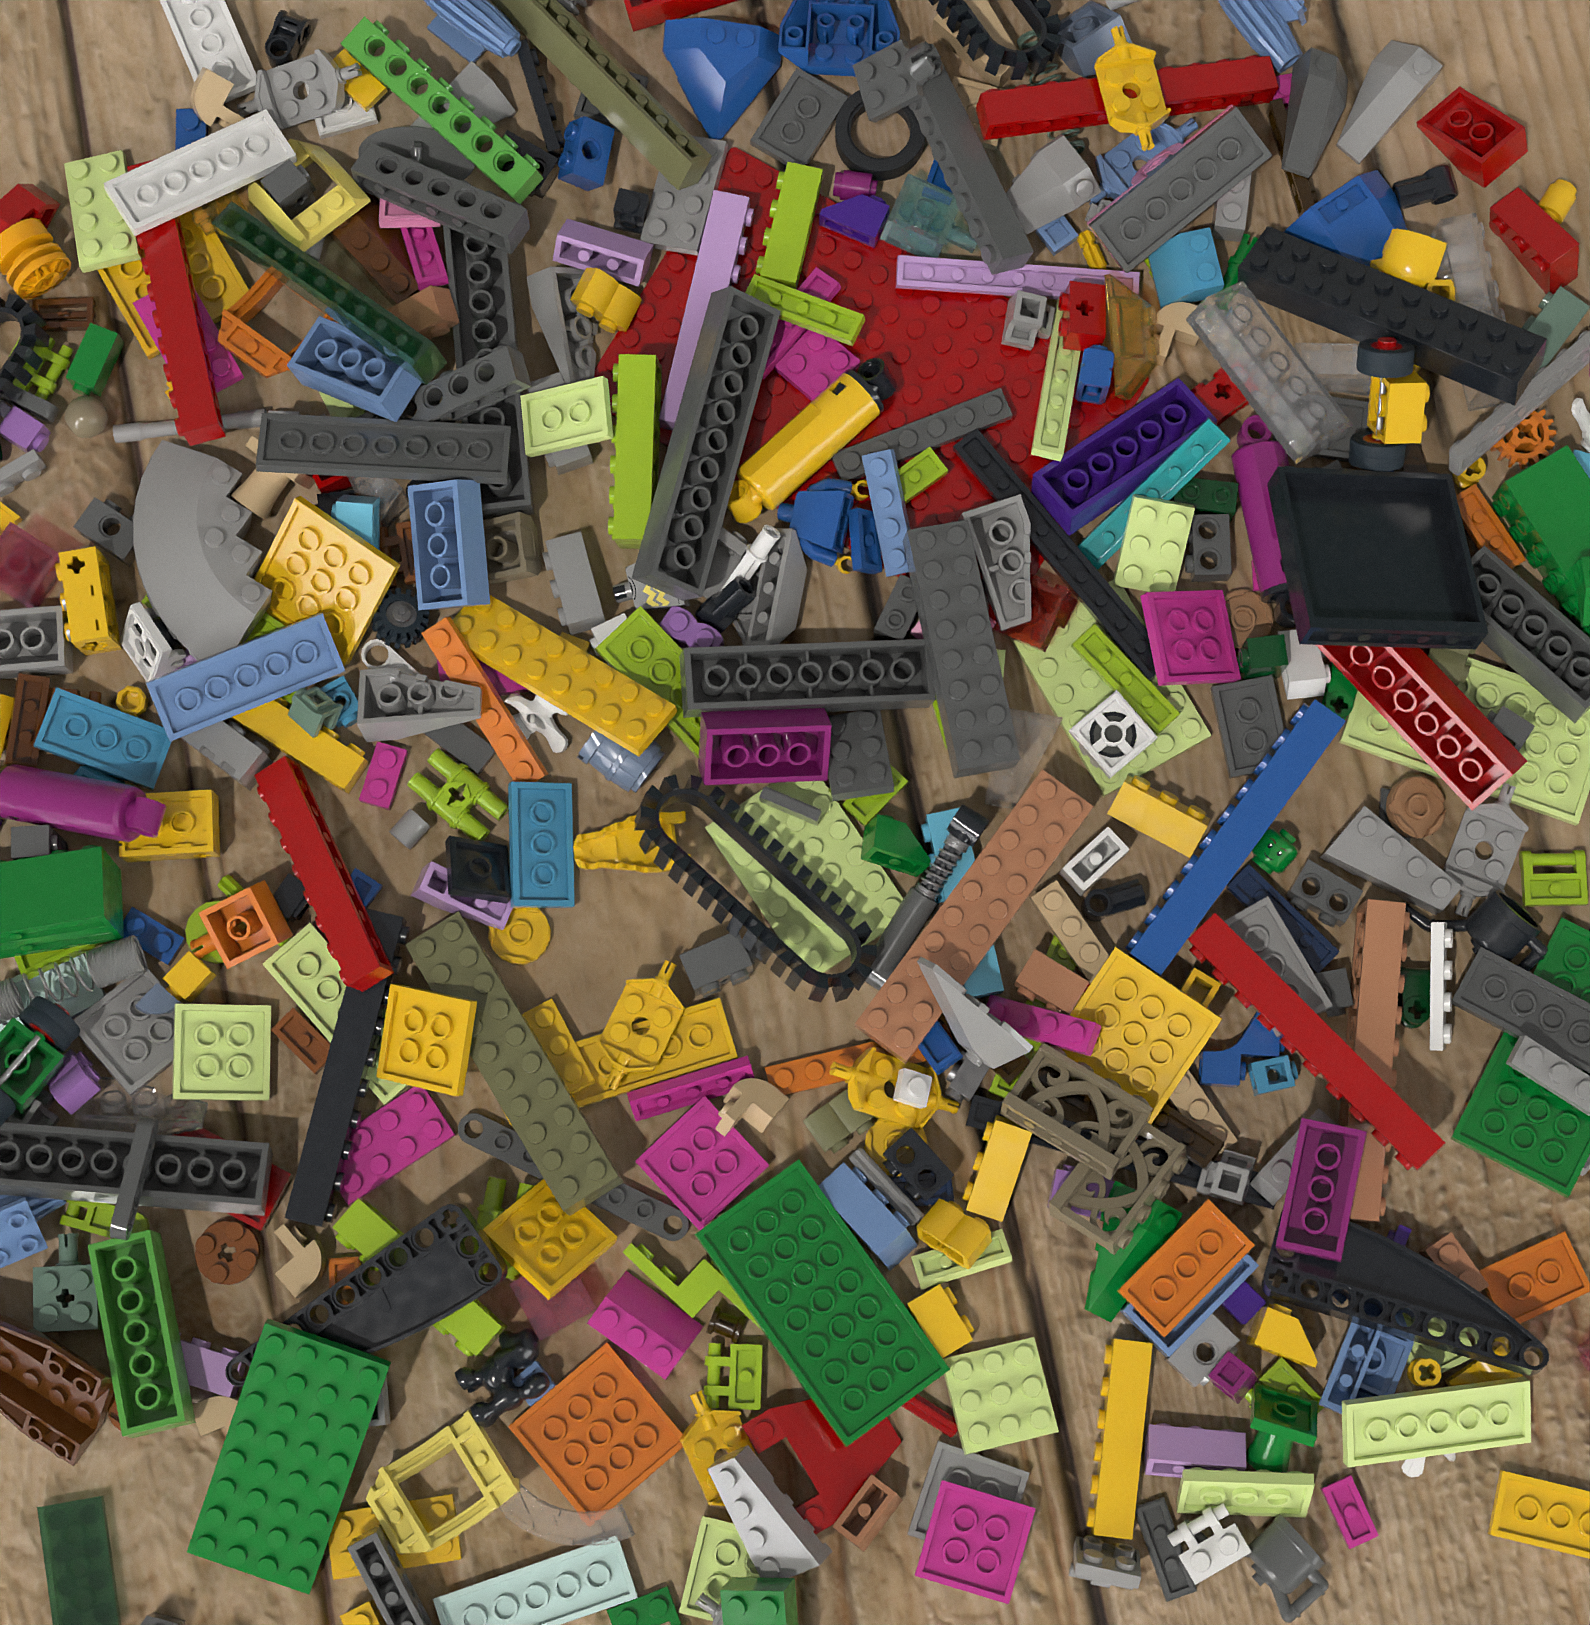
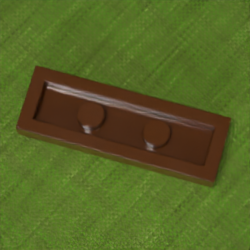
(26, 719)

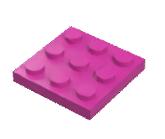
(1190, 637)
(701, 1166)
(975, 1541)

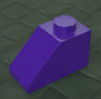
(857, 218)

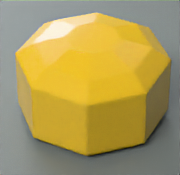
(132, 701)

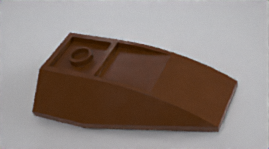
(50, 1390)

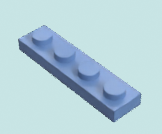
(888, 508)

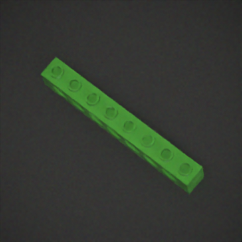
(370, 36)

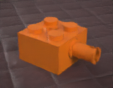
(242, 925)

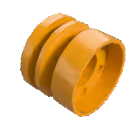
(31, 259)

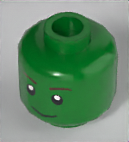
(1275, 851)

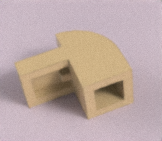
(208, 99)
(1173, 325)
(752, 1100)
(307, 1264)
(214, 1413)

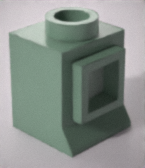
(312, 709)

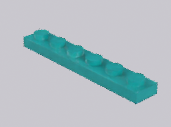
(1160, 484)

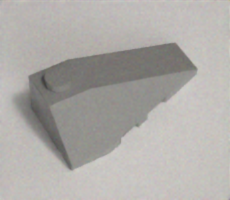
(1389, 90)
(1051, 185)
(564, 328)
(1003, 558)
(406, 705)
(974, 1028)

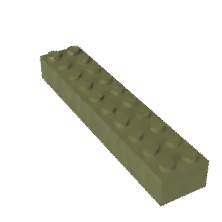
(517, 1067)

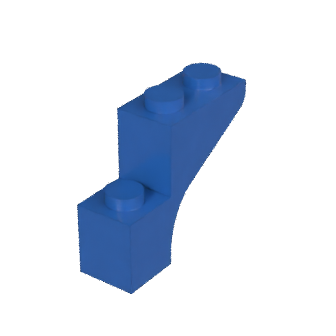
(1225, 1066)

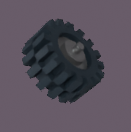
(400, 619)

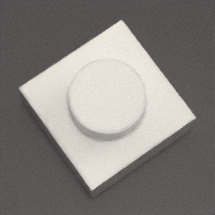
(912, 1088)

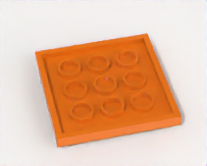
(598, 1433)

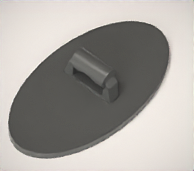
(425, 147)

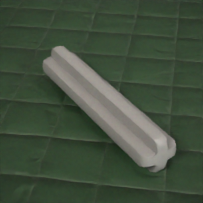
(886, 1186)

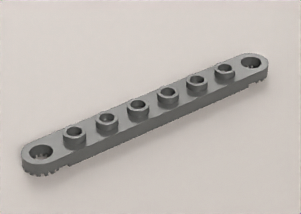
(620, 1201)

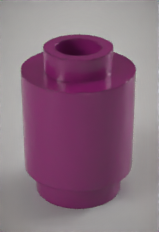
(853, 184)

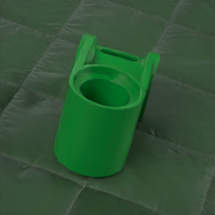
(1339, 691)

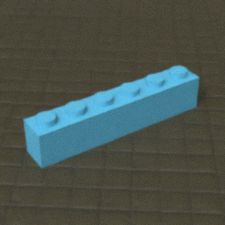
(986, 978)

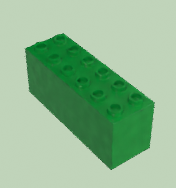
(1551, 520)
(59, 901)

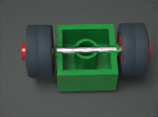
(31, 1053)

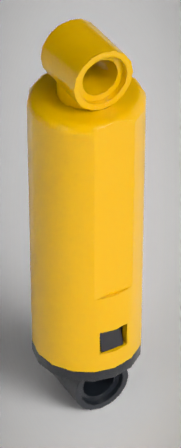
(810, 439)

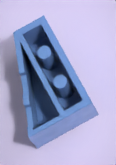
(868, 1216)

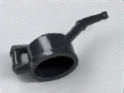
(1497, 926)

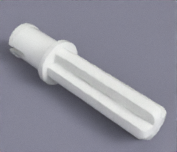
(755, 554)

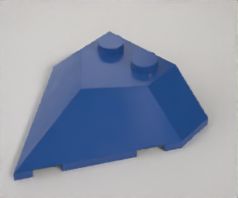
(720, 67)

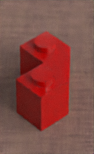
(26, 202)

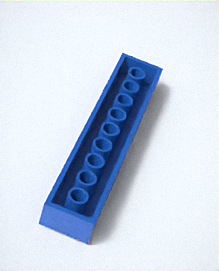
(1238, 835)

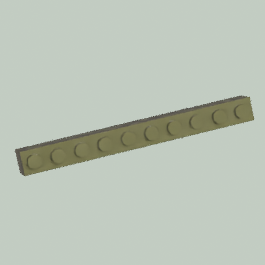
(610, 88)

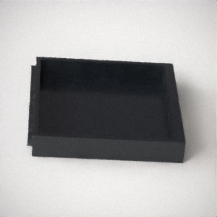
(1376, 558)

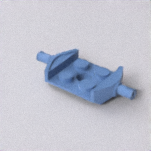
(1116, 166)

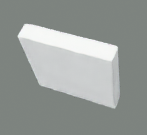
(347, 119)

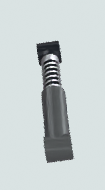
(921, 900)

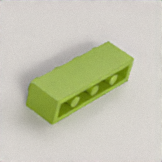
(791, 224)

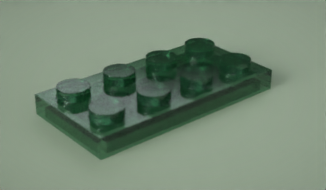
(79, 1563)

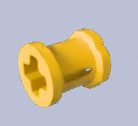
(1464, 481)
(1433, 1370)

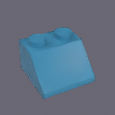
(1186, 268)

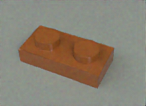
(303, 1040)

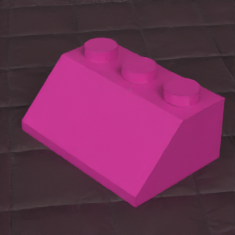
(645, 1325)

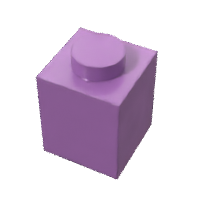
(24, 431)

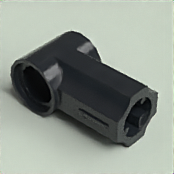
(1433, 186)
(721, 609)
(1115, 900)

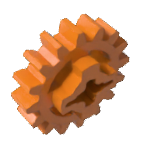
(1531, 444)

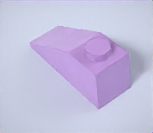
(433, 889)

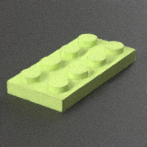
(98, 226)
(1245, 1492)

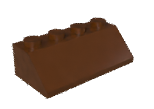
(377, 252)

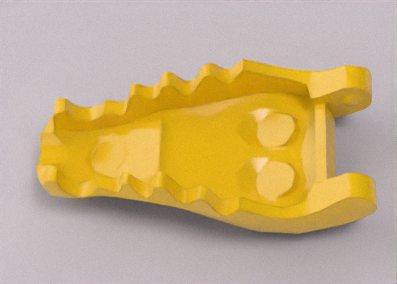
(619, 847)

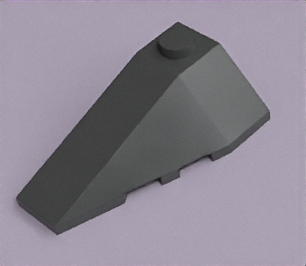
(1314, 109)

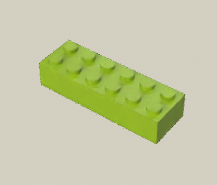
(636, 446)
(370, 1232)

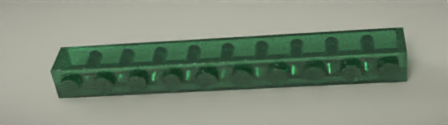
(330, 293)

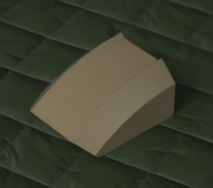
(511, 548)

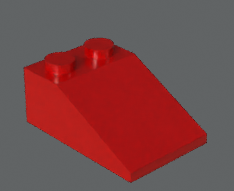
(1474, 136)

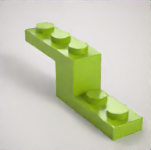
(696, 1288)

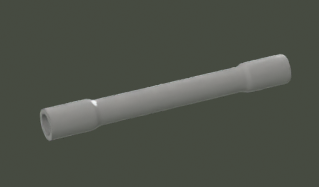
(140, 431)

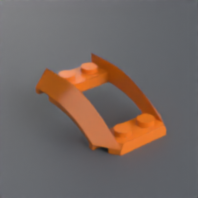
(246, 342)

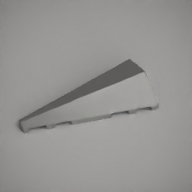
(481, 93)

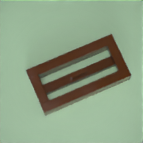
(90, 314)

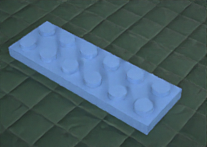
(245, 676)

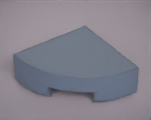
(157, 1001)

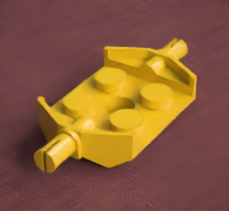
(1134, 69)
(647, 1000)
(867, 1093)
(708, 1434)

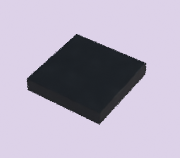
(477, 869)

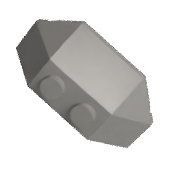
(778, 594)

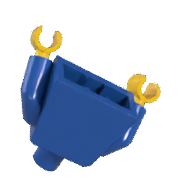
(823, 518)

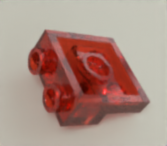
(1049, 610)

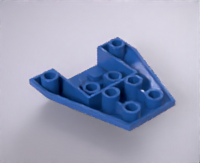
(835, 34)
(1352, 219)

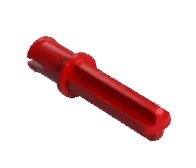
(932, 1415)

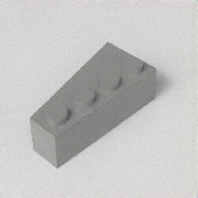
(1390, 862)
(764, 1517)

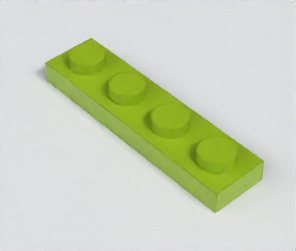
(808, 310)
(1124, 677)

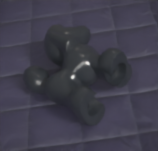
(497, 1376)

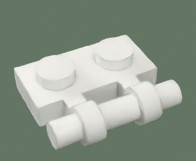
(1213, 1553)

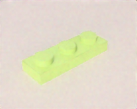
(936, 1268)

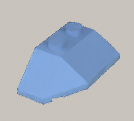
(1366, 1363)

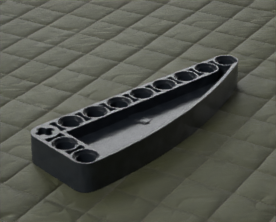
(1402, 1282)
(409, 1296)

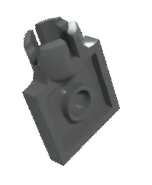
(895, 77)

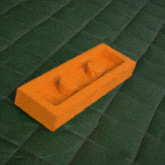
(1486, 527)

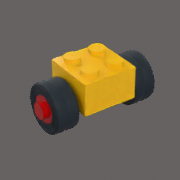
(1394, 405)

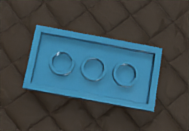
(103, 739)
(541, 845)

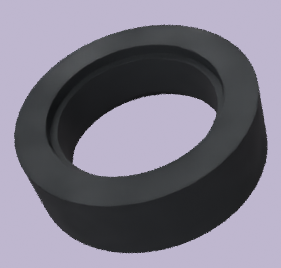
(881, 168)

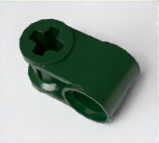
(1415, 994)

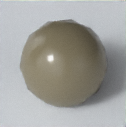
(86, 416)

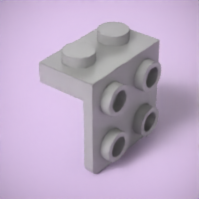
(727, 555)

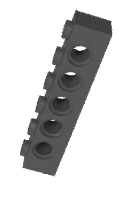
(441, 198)
(482, 391)
(387, 1579)

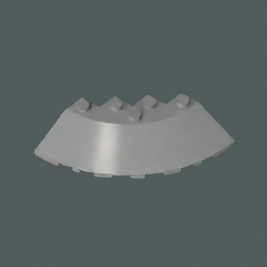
(194, 551)

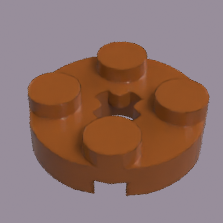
(244, 1259)

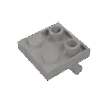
(1106, 1563)

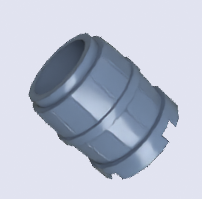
(618, 763)

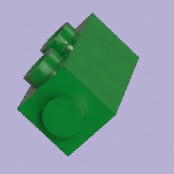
(94, 360)

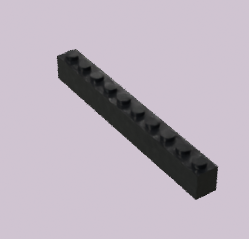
(343, 1086)

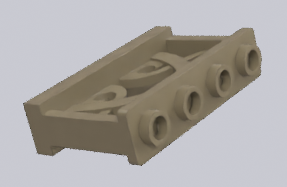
(1051, 1129)
(1074, 1191)

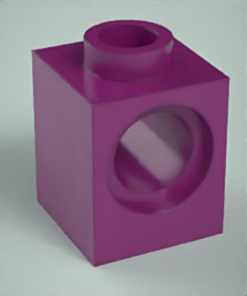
(1233, 1377)

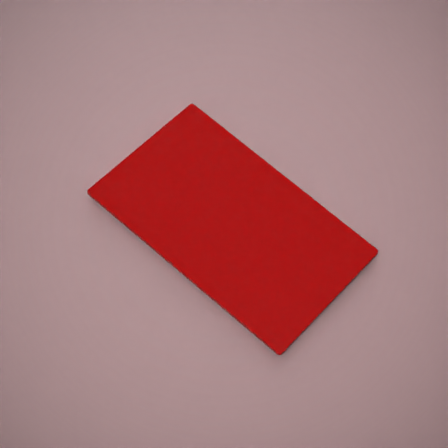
(933, 343)

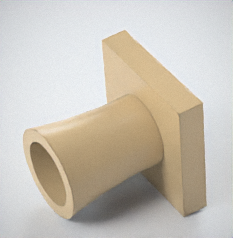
(263, 488)

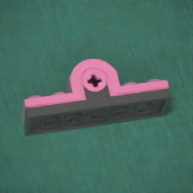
(1178, 187)

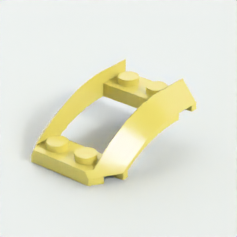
(322, 215)
(483, 1464)

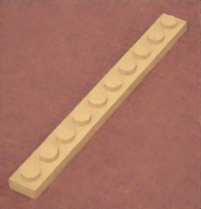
(1089, 958)

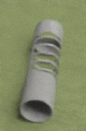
(106, 965)

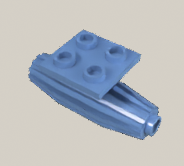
(1266, 27)
(473, 28)
(19, 1227)

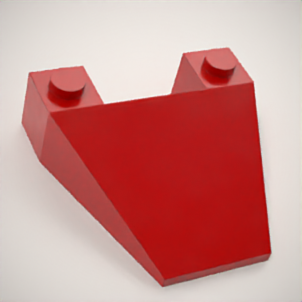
(833, 1468)

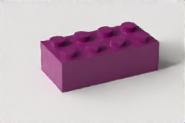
(764, 746)
(1321, 1189)

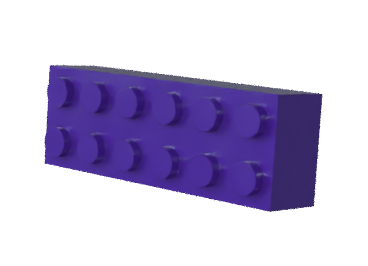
(1117, 457)

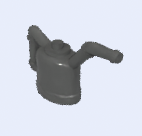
(1284, 1563)

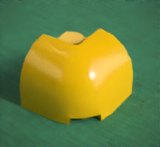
(1411, 257)

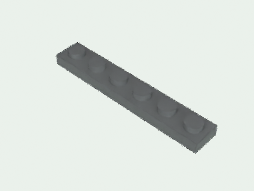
(927, 432)

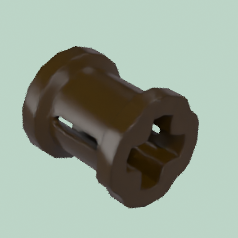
(726, 1324)

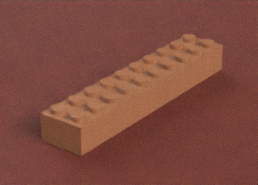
(975, 913)
(1371, 1031)

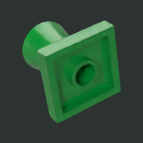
(1280, 1422)

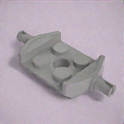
(278, 89)
(1502, 831)

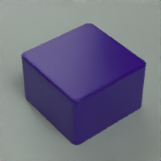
(1243, 1303)

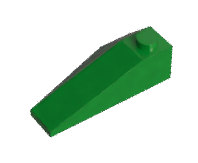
(1116, 1269)

